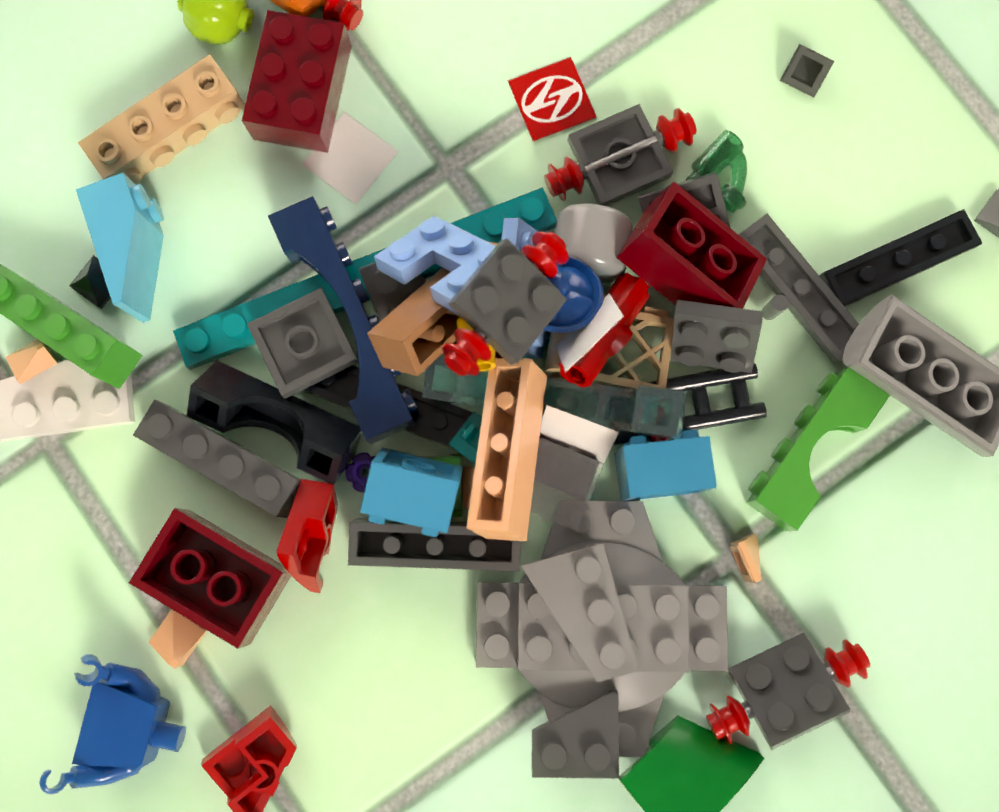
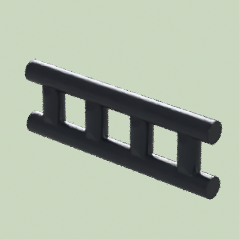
(703, 415)

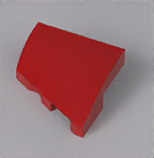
(308, 532)
(252, 762)

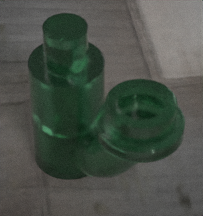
(725, 151)

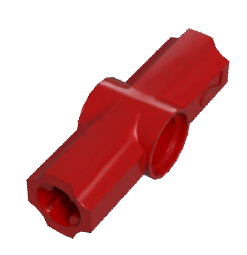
(630, 296)

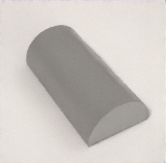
(928, 373)

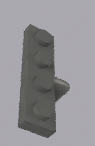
(800, 289)

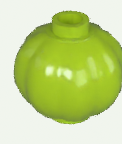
(216, 20)

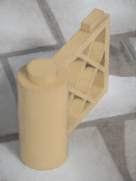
(651, 317)

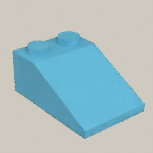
(126, 240)

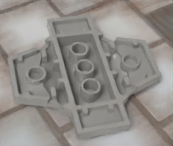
(668, 623)

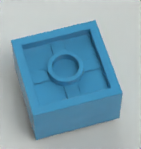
(665, 467)
(411, 491)

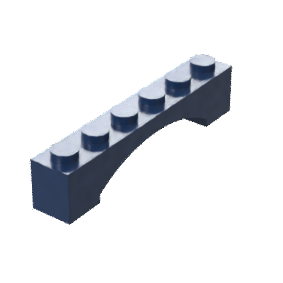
(307, 237)

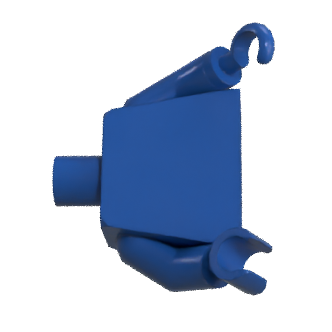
(119, 728)

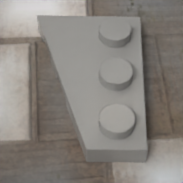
(587, 608)

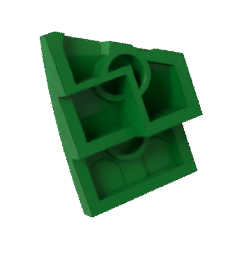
(689, 770)

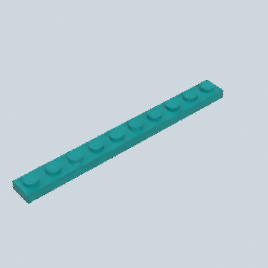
(228, 330)

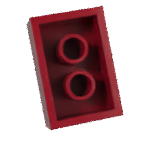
(297, 81)
(691, 253)
(211, 577)

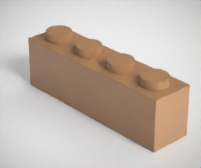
(415, 331)

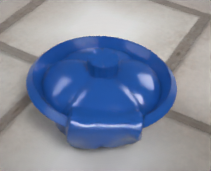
(583, 295)

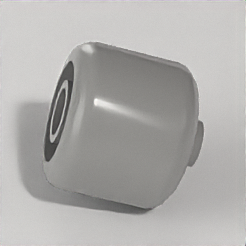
(595, 237)

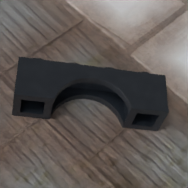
(232, 399)

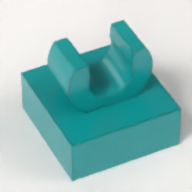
(467, 438)

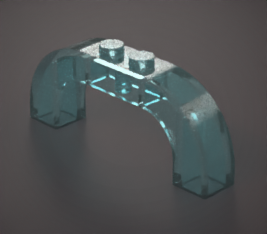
(627, 410)

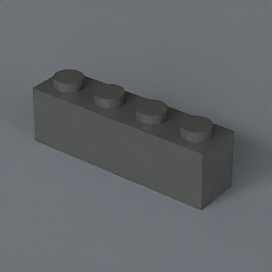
(218, 458)
(405, 546)

